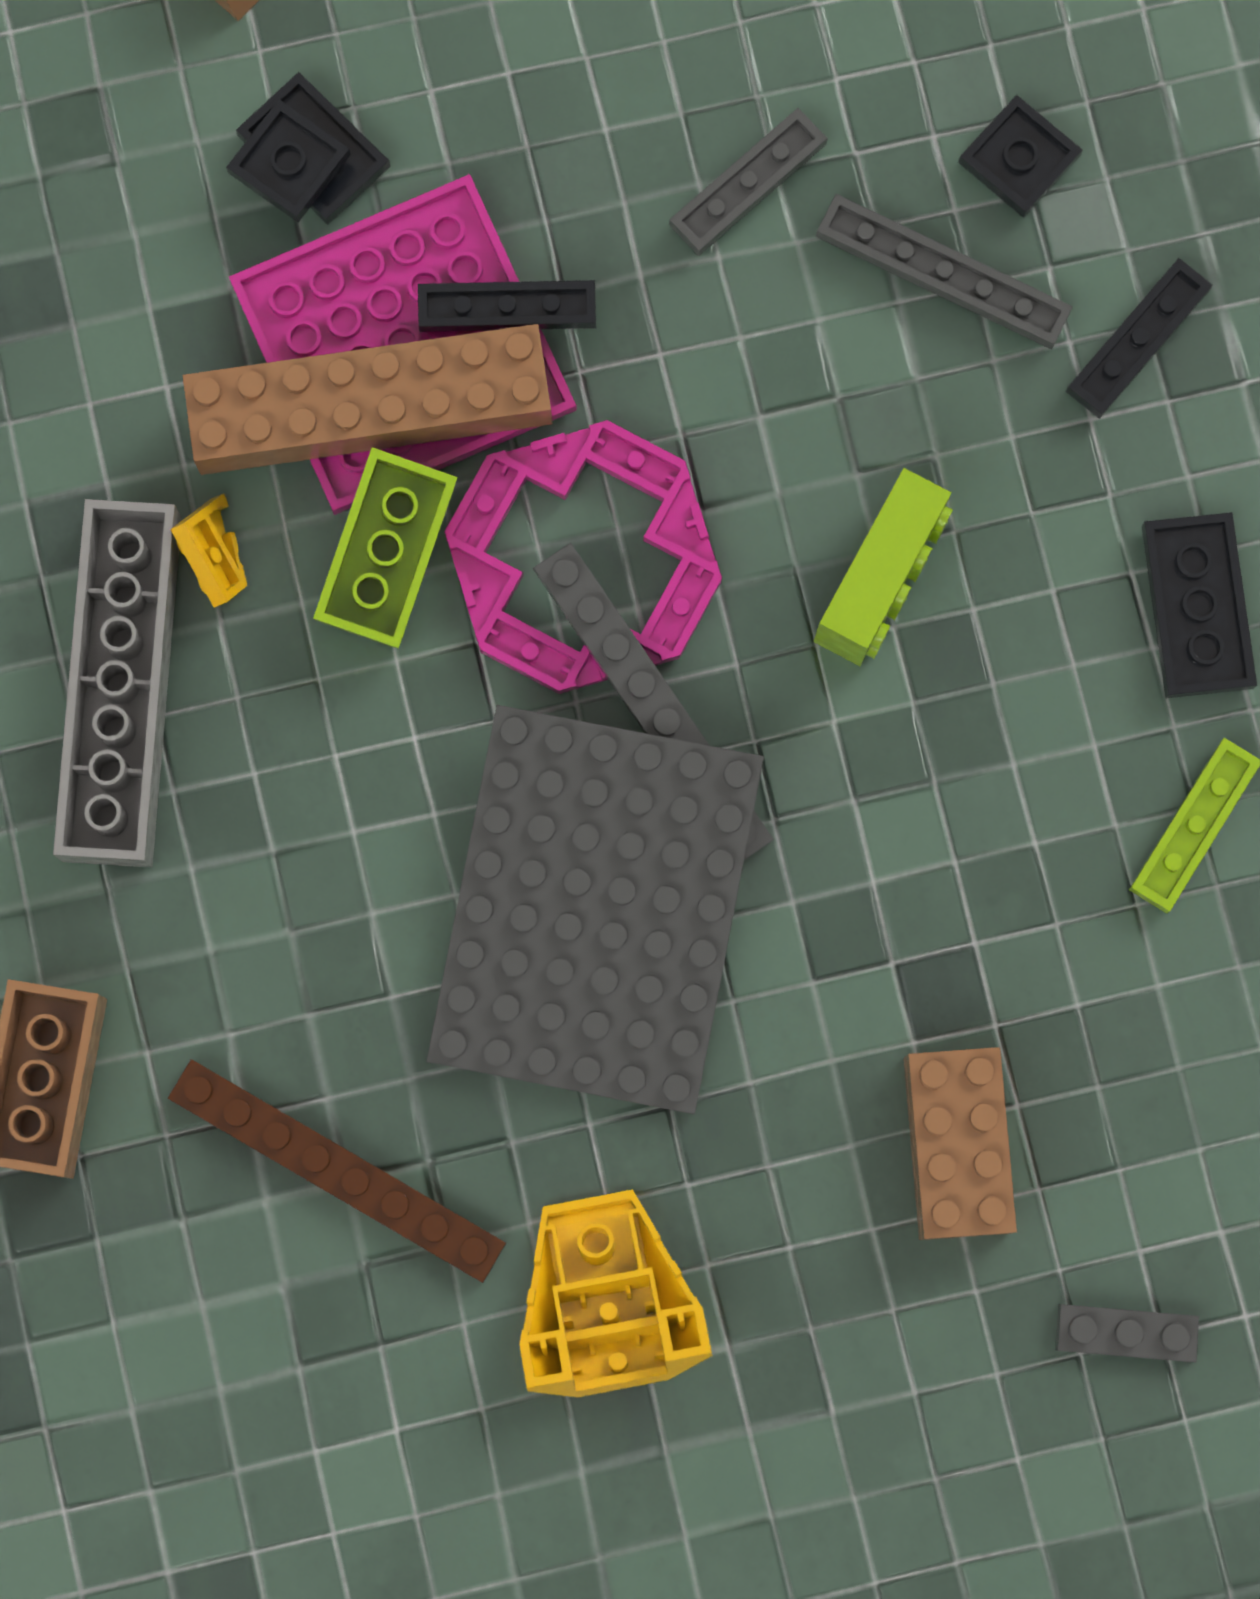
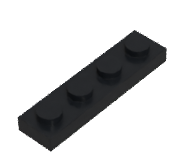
(506, 305)
(1139, 338)

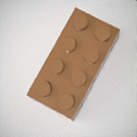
(46, 1074)
(959, 1143)

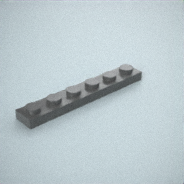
(943, 271)

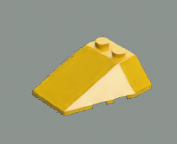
(606, 1302)

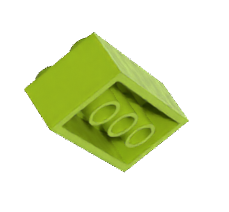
(385, 548)
(887, 558)

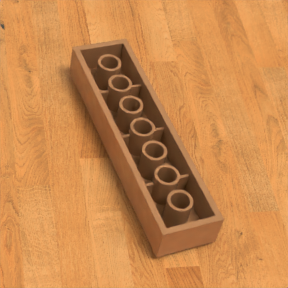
(367, 399)

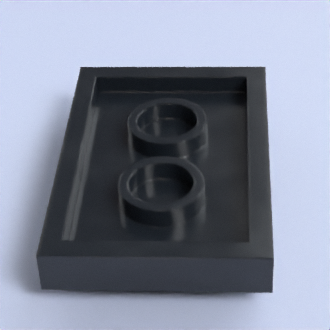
(359, 170)

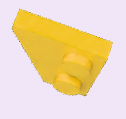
(211, 551)

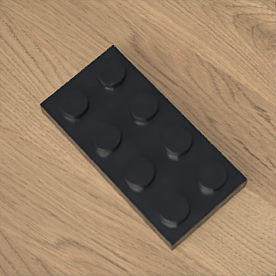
(1199, 605)

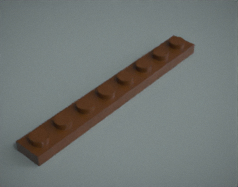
(337, 1171)

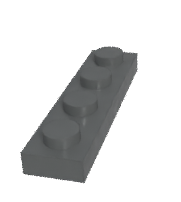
(748, 181)

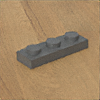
(1127, 1333)

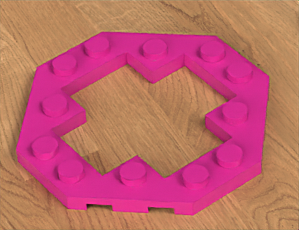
(555, 466)

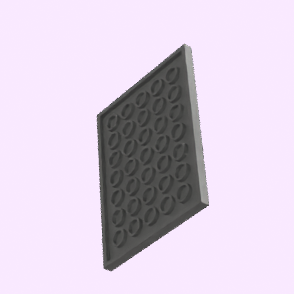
(595, 909)

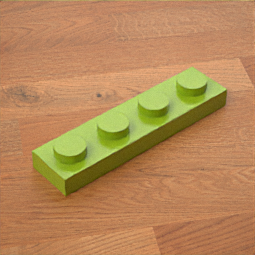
(1195, 825)

